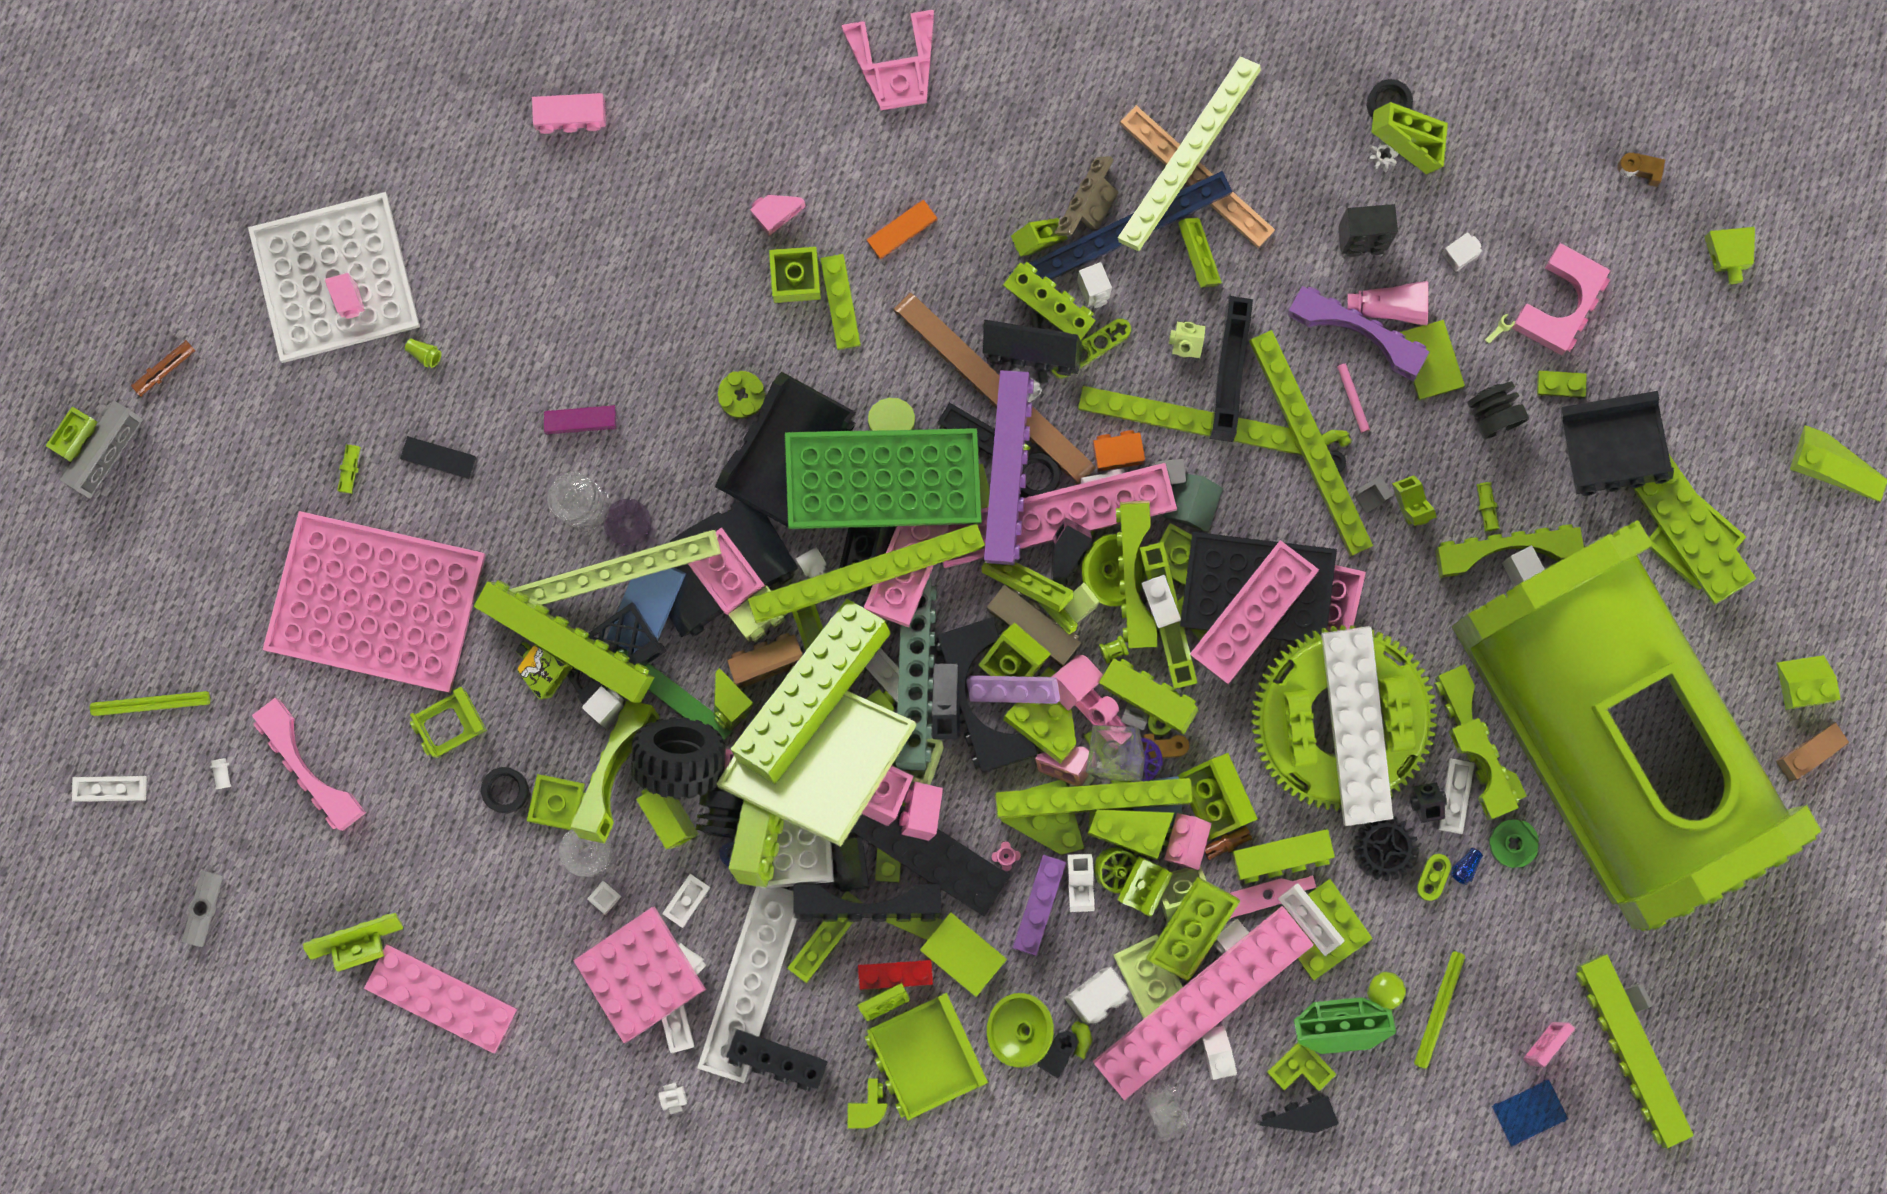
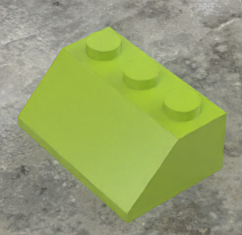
(1219, 796)

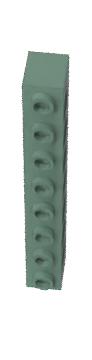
(917, 757)

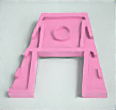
(896, 81)

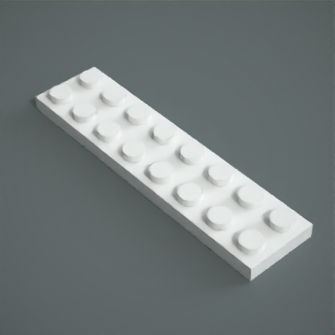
(1357, 725)
(750, 977)

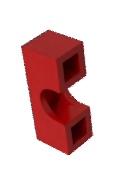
(892, 974)

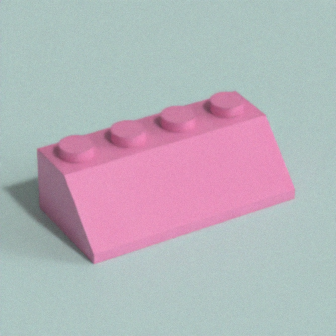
(1345, 597)

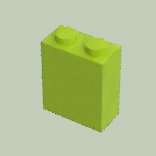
(667, 819)

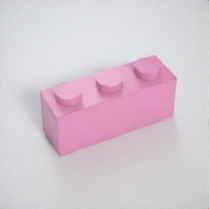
(569, 112)

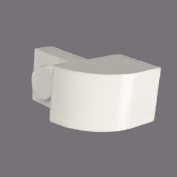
(1161, 601)
(1080, 883)

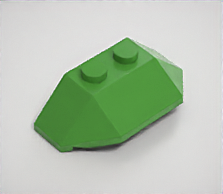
(1344, 1025)

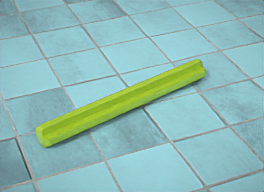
(150, 703)
(1439, 1010)

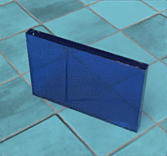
(1530, 1112)

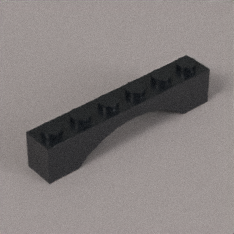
(1230, 369)
(815, 902)

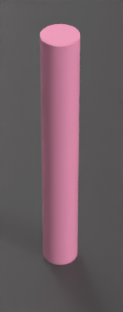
(1353, 398)

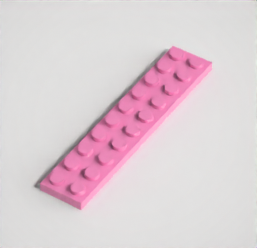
(1086, 504)
(1203, 1003)

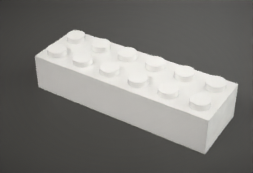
(1097, 995)

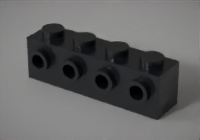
(774, 1058)

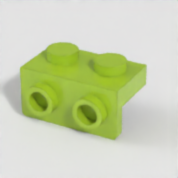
(1145, 886)

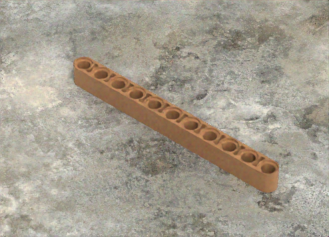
(986, 382)

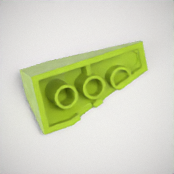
(1833, 463)

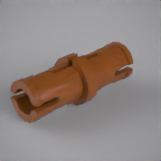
(1227, 843)

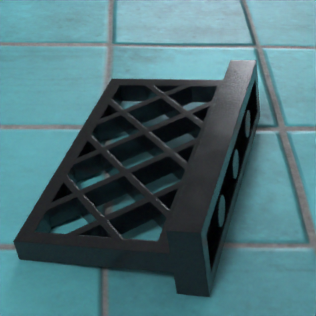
(642, 656)

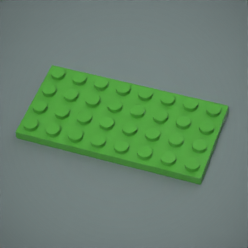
(882, 478)

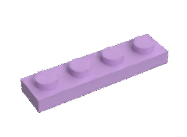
(1013, 689)

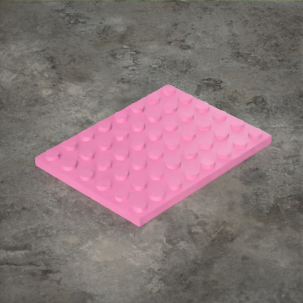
(374, 602)

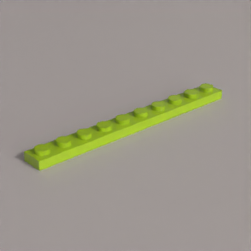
(1183, 419)
(1310, 443)
(866, 573)

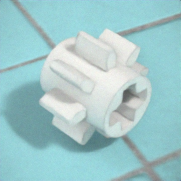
(1388, 160)
(673, 1098)

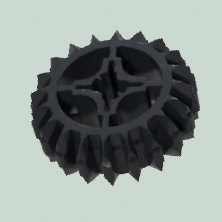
(1382, 859)

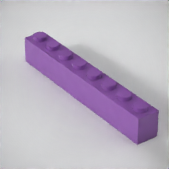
(1008, 467)

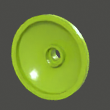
(1107, 585)
(1008, 1025)

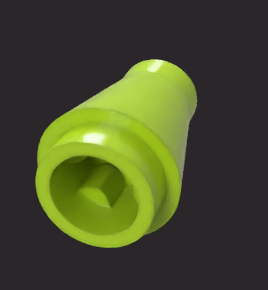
(425, 353)

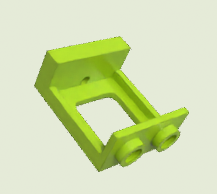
(466, 713)

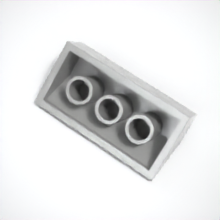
(101, 449)

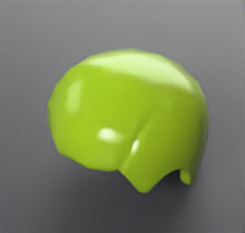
(1387, 990)

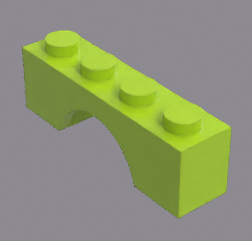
(1473, 740)

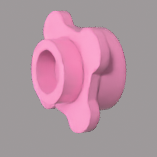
(999, 856)

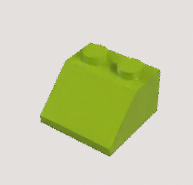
(1807, 682)
(729, 702)

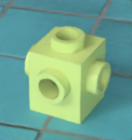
(1187, 339)

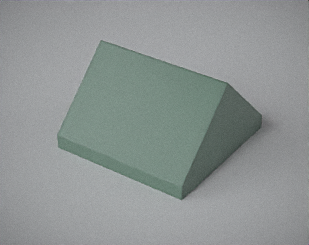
(1195, 502)

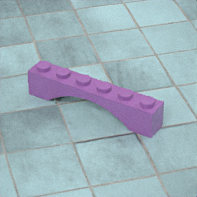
(1315, 310)

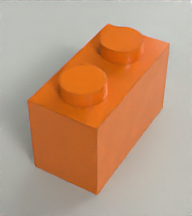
(1118, 451)

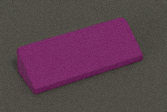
(580, 420)

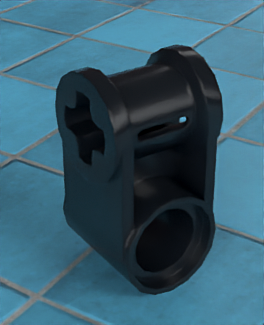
(1058, 1057)

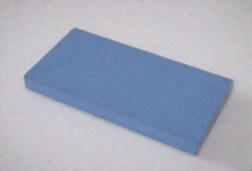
(654, 600)

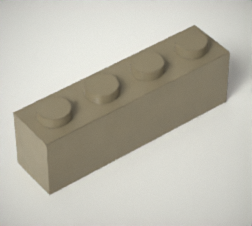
(1012, 608)

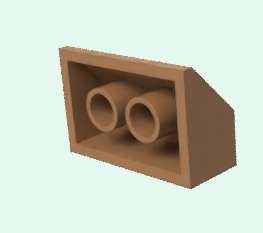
(765, 660)

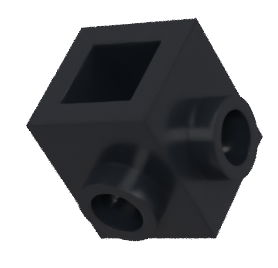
(1428, 802)

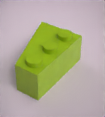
(1412, 135)
(1132, 830)

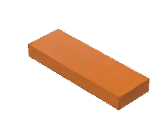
(901, 229)

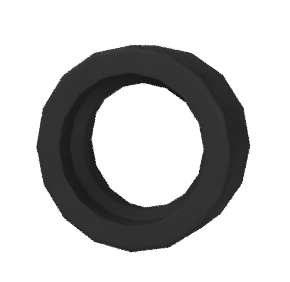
(1389, 84)
(1053, 467)
(486, 790)

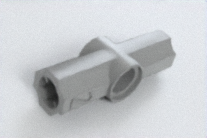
(197, 924)

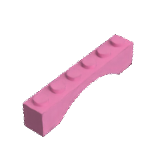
(279, 727)

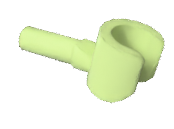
(1501, 327)

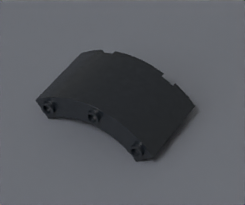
(759, 468)
(758, 544)

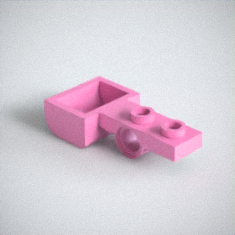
(1076, 687)

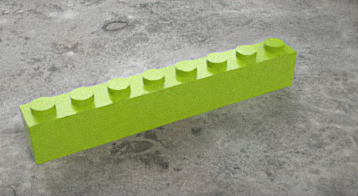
(564, 641)
(1093, 798)
(1634, 1051)

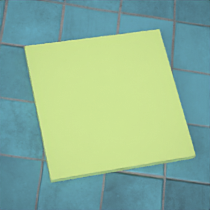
(832, 773)

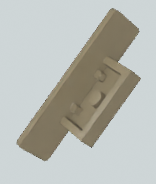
(1091, 199)

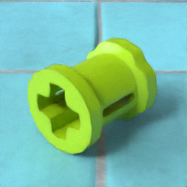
(1113, 649)

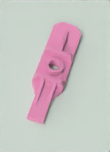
(1252, 898)

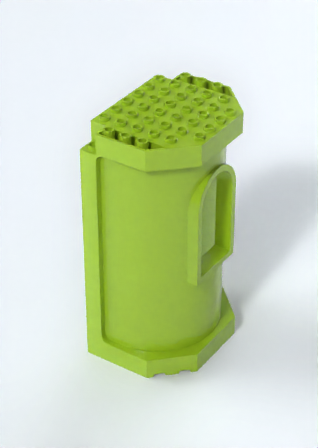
(1554, 666)

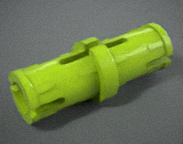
(348, 469)
(1487, 506)

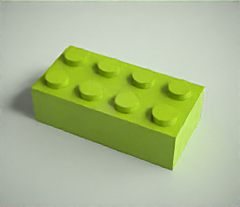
(755, 846)

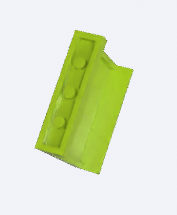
(925, 1057)

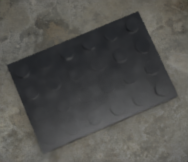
(1224, 564)

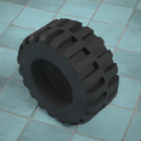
(677, 757)

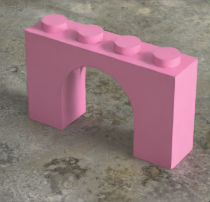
(1587, 280)

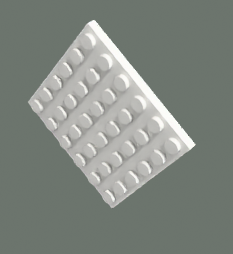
(306, 249)

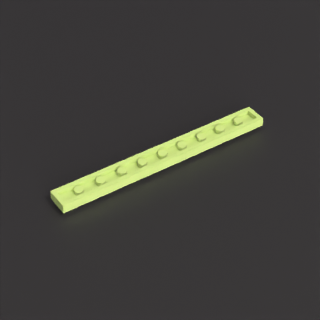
(1189, 154)
(621, 569)

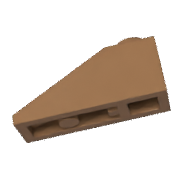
(1812, 752)

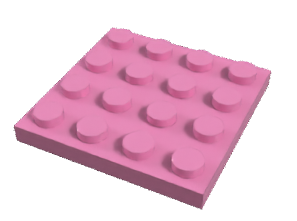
(639, 975)

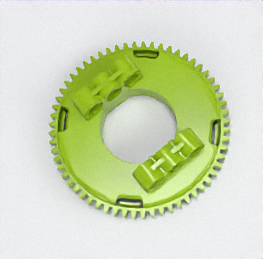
(1288, 728)

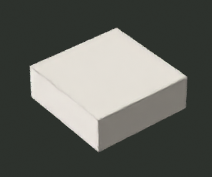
(604, 897)

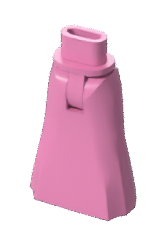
(1400, 303)

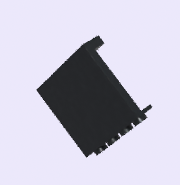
(1616, 443)

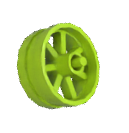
(1115, 869)

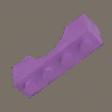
(1039, 905)

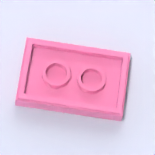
(727, 575)
(1548, 1044)

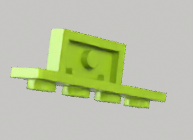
(354, 944)

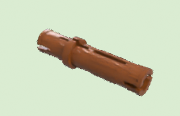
(140, 385)

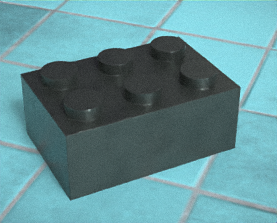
(1367, 229)

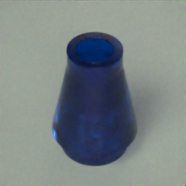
(1467, 866)

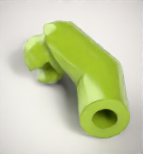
(1337, 435)
(1084, 1037)

